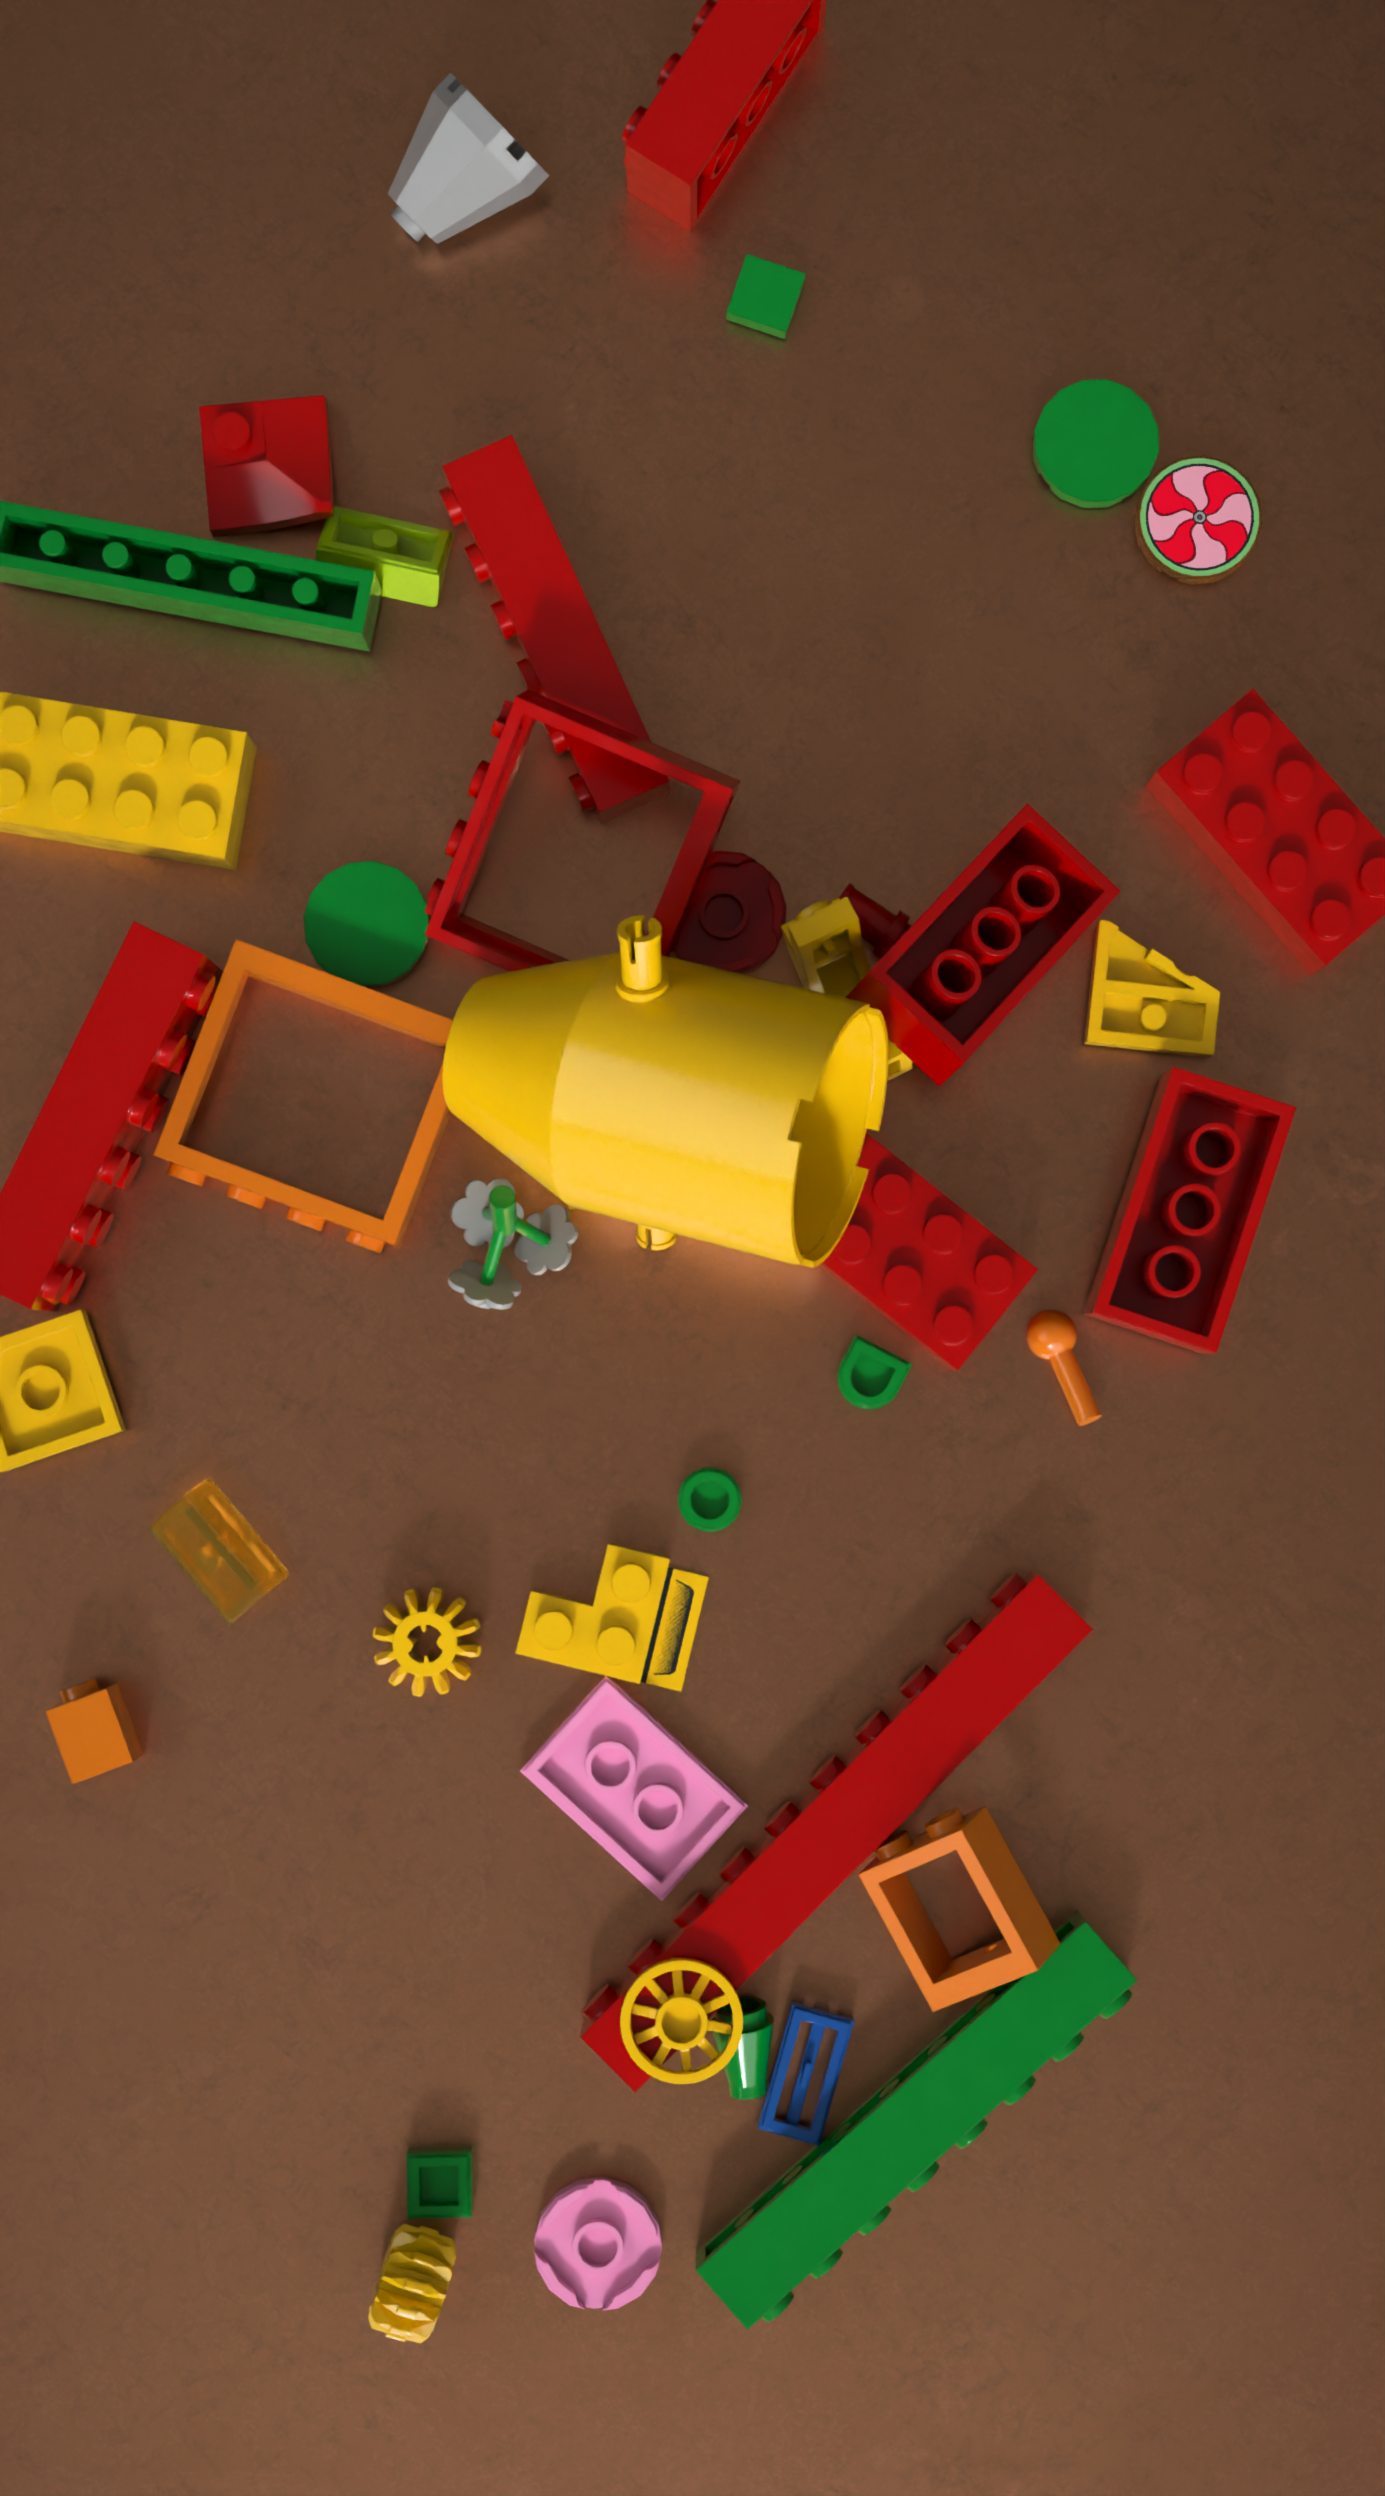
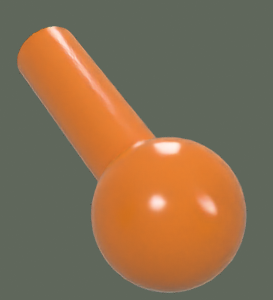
(1053, 1337)

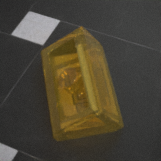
(219, 1550)

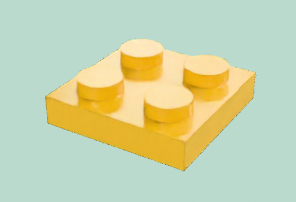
(53, 1391)

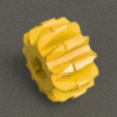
(405, 1640)
(412, 2283)

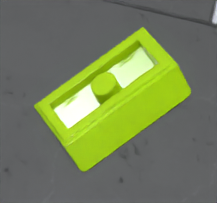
(404, 555)

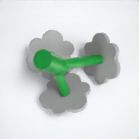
(492, 1217)

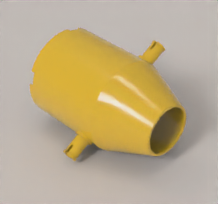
(675, 1094)

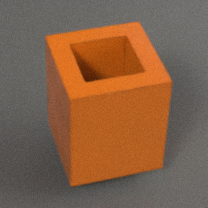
(93, 1730)

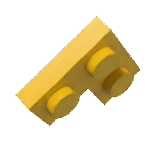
(610, 1633)

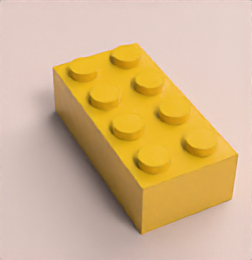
(123, 781)

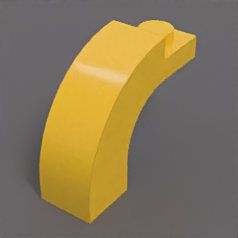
(832, 959)

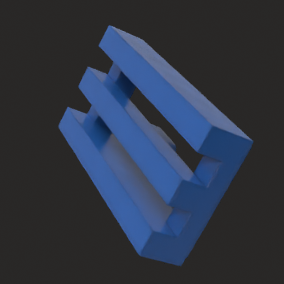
(819, 2020)

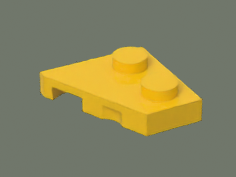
(1147, 1001)

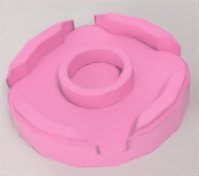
(590, 2223)

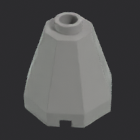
(459, 167)

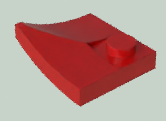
(267, 464)

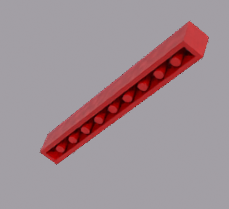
(851, 1808)

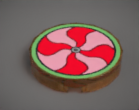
(1198, 519)

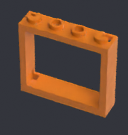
(254, 1188)

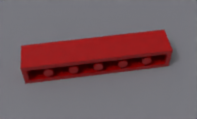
(550, 618)

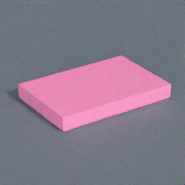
(634, 1787)

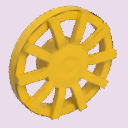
(681, 2021)

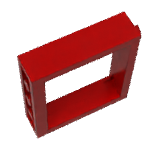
(490, 789)

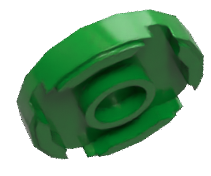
(1095, 443)
(366, 924)

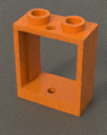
(1001, 1884)

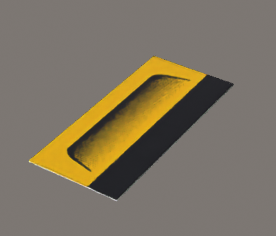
(674, 1629)

